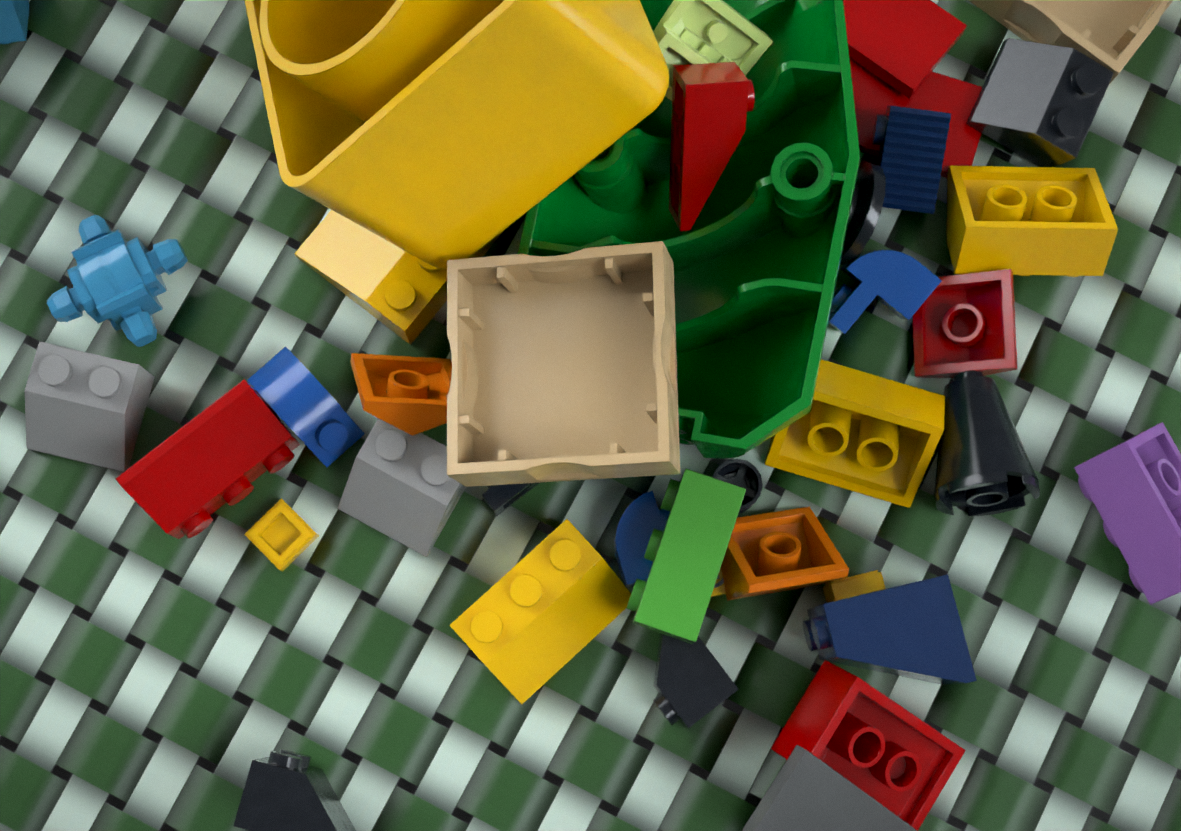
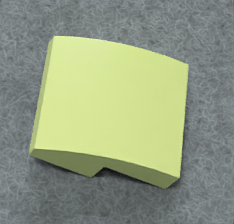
(708, 34)

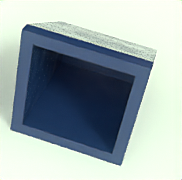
(896, 632)

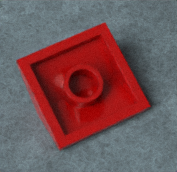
(966, 326)

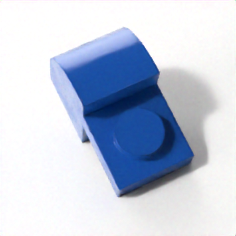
(889, 277)
(306, 406)
(633, 537)

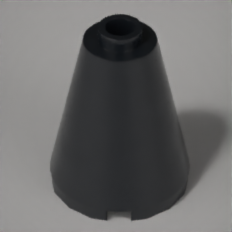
(980, 451)

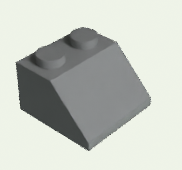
(85, 406)
(401, 487)

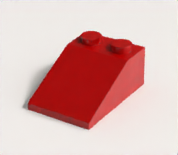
(871, 743)

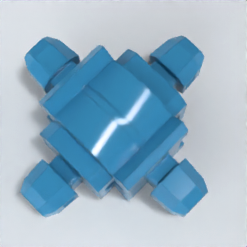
(117, 280)

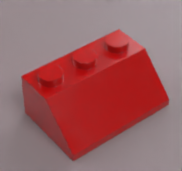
(210, 462)

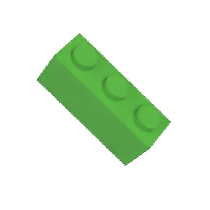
(686, 555)

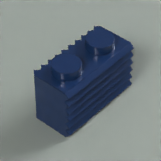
(911, 156)

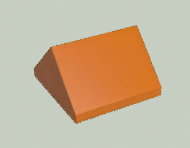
(779, 554)

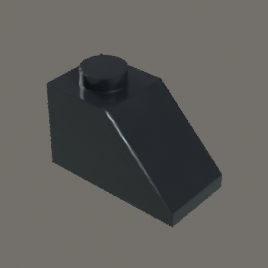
(688, 681)

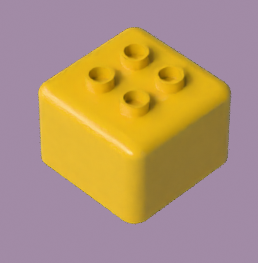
(448, 111)

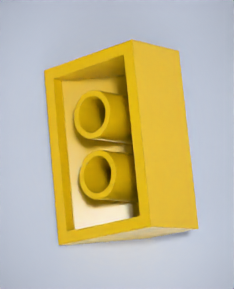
(1028, 220)
(863, 435)
(543, 611)

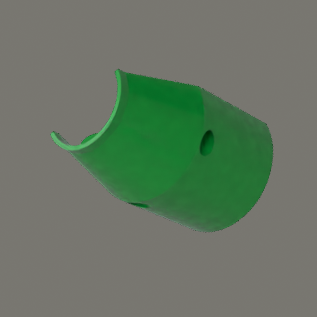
(767, 244)

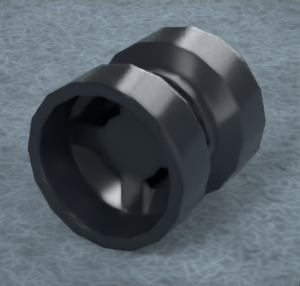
(744, 475)

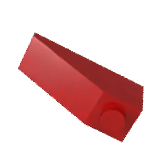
(706, 127)

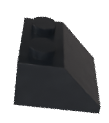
(1040, 100)
(289, 796)

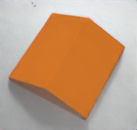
(403, 389)

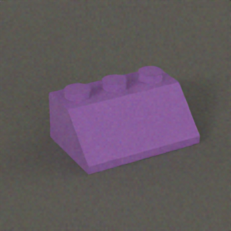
(1140, 503)

